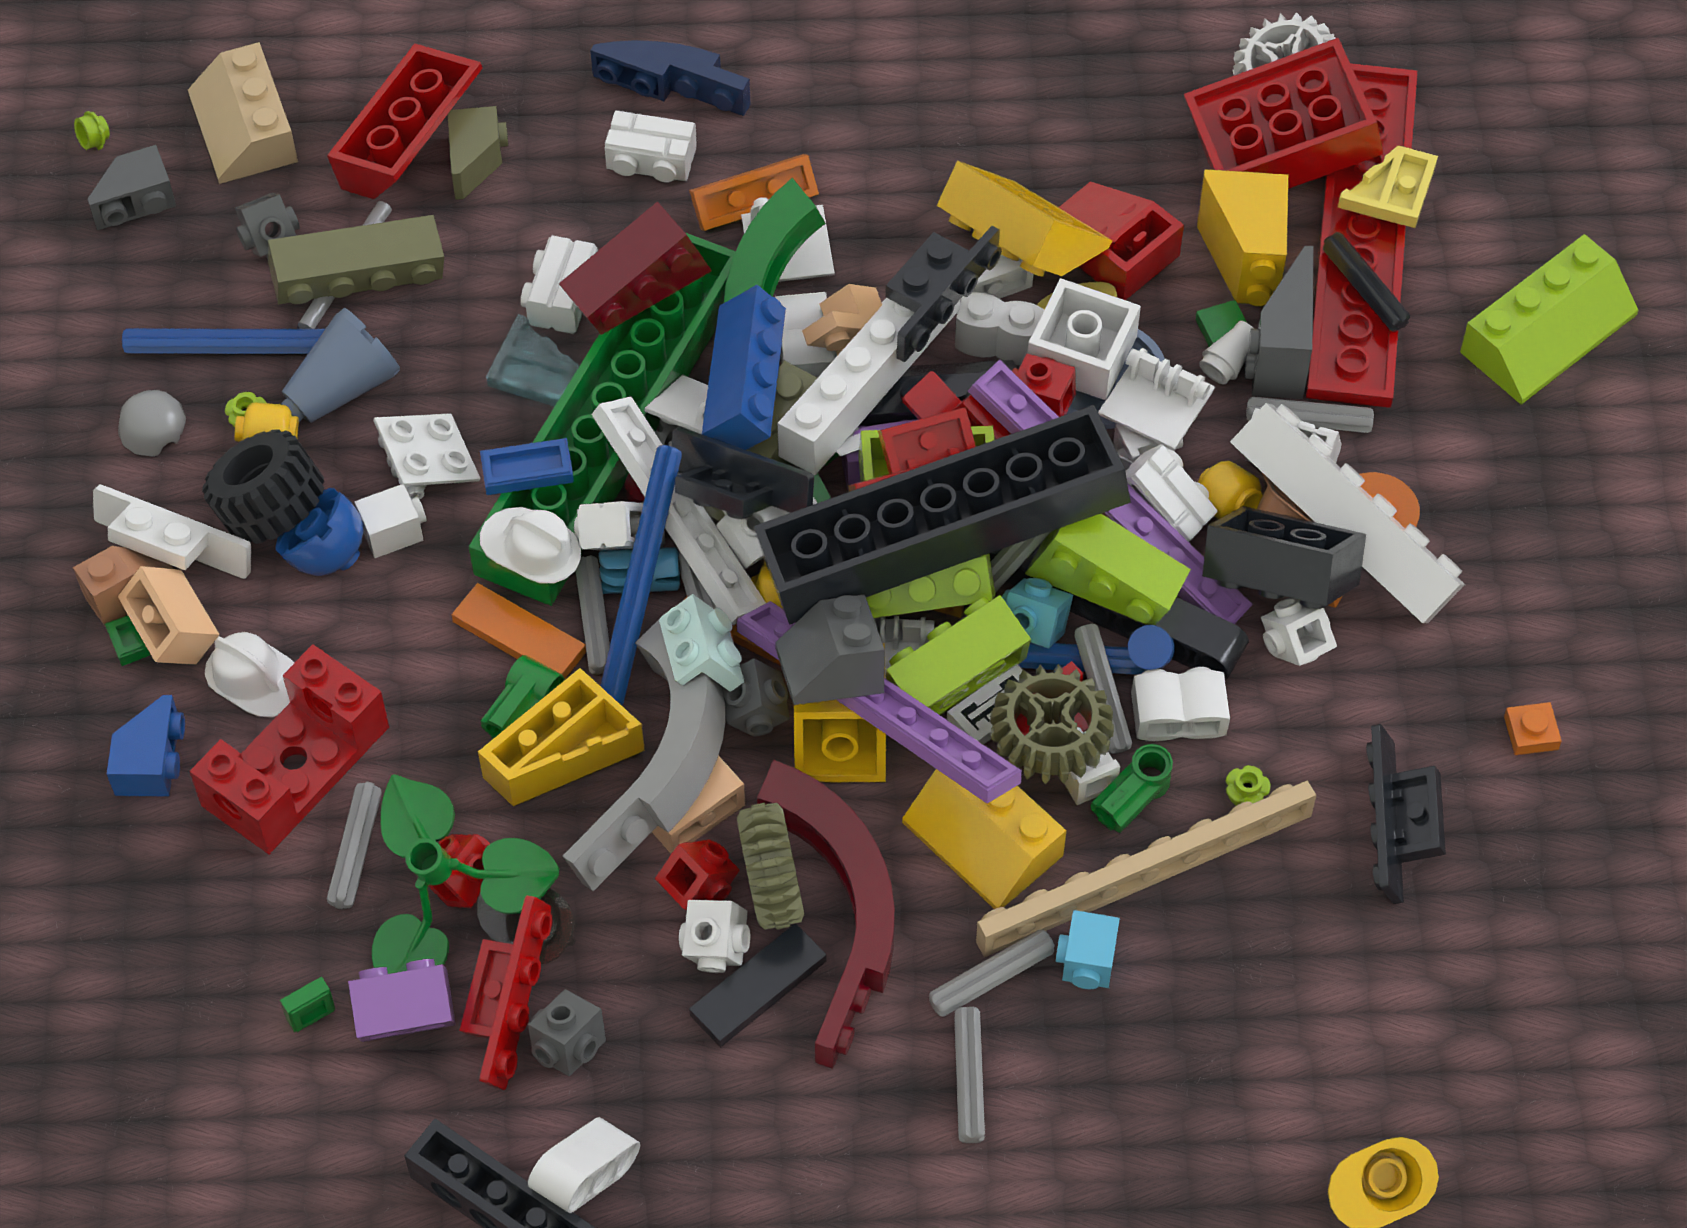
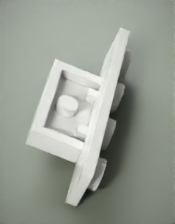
(168, 534)

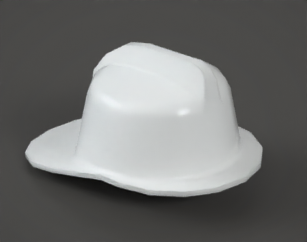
(531, 544)
(249, 674)

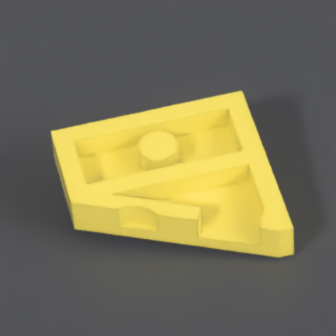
(1393, 188)

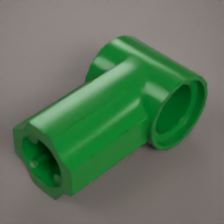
(524, 687)
(1132, 789)

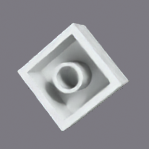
(1087, 333)

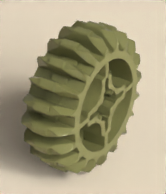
(1053, 738)
(770, 866)

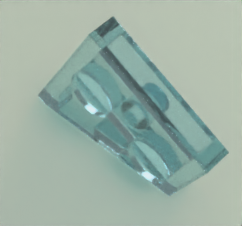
(531, 365)

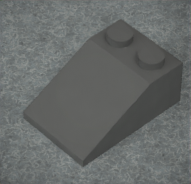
(1283, 341)

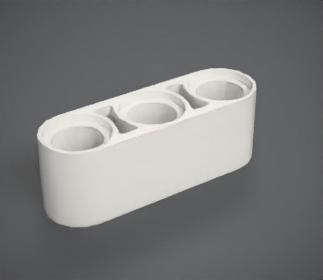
(583, 1164)

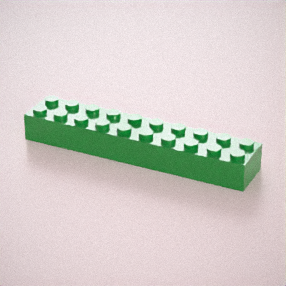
(627, 361)

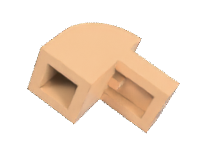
(843, 317)

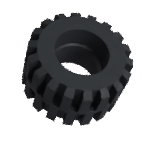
(263, 486)

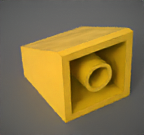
(1246, 230)
(837, 744)

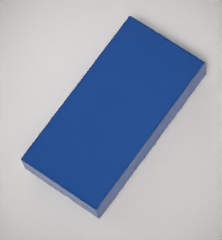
(526, 466)

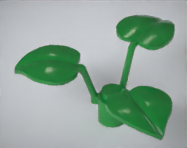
(411, 825)

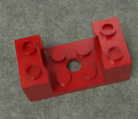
(328, 721)

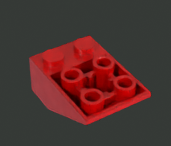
(1141, 232)

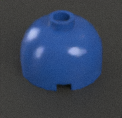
(325, 538)

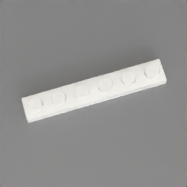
(686, 522)

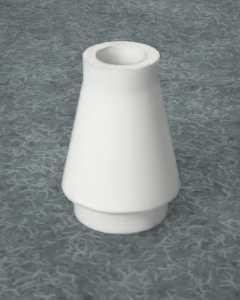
(1227, 355)

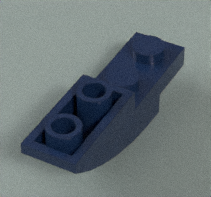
(663, 67)

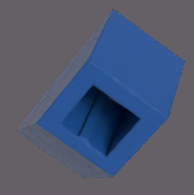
(144, 751)

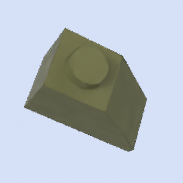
(474, 146)

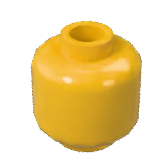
(265, 417)
(1231, 487)

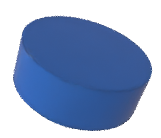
(1150, 647)

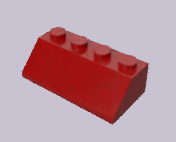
(400, 119)

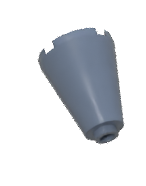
(338, 369)

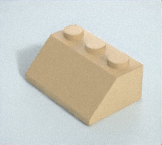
(242, 115)

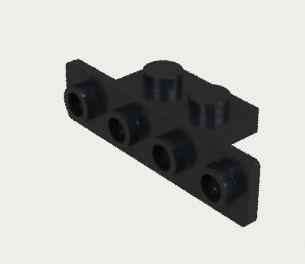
(935, 283)
(737, 478)
(1407, 814)

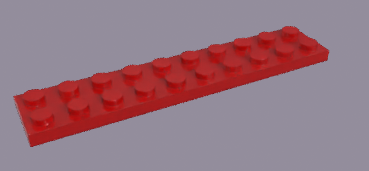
(1350, 343)

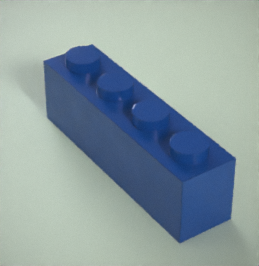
(744, 369)

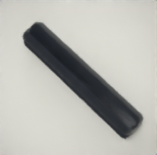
(1366, 282)

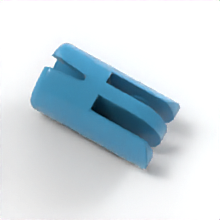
(616, 563)

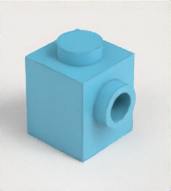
(1088, 950)

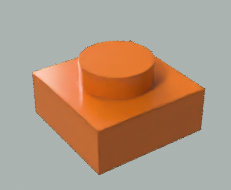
(1532, 728)

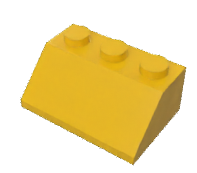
(988, 845)

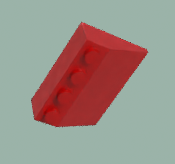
(1288, 117)

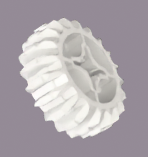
(1278, 41)

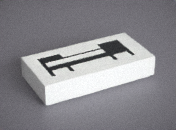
(974, 712)

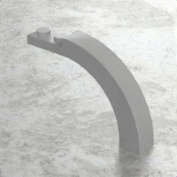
(670, 779)

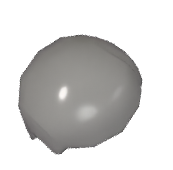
(150, 422)

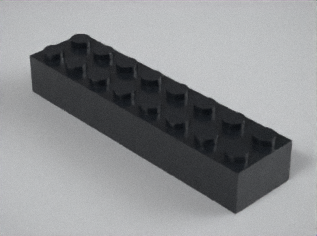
(944, 512)

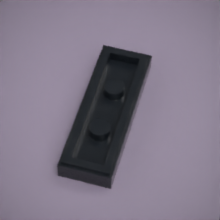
(757, 985)

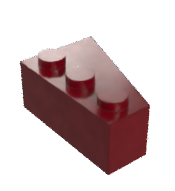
(635, 270)

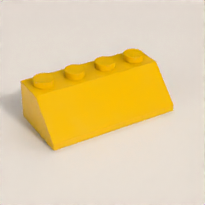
(1028, 224)

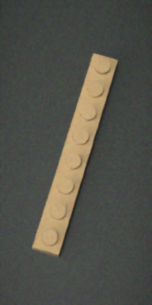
(1133, 873)

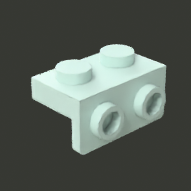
(700, 642)

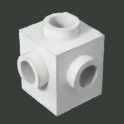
(1297, 632)
(714, 934)

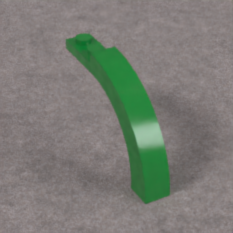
(772, 241)

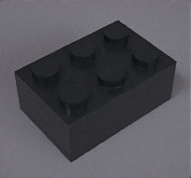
(1283, 556)

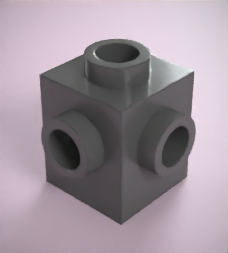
(257, 214)
(757, 702)
(566, 1033)

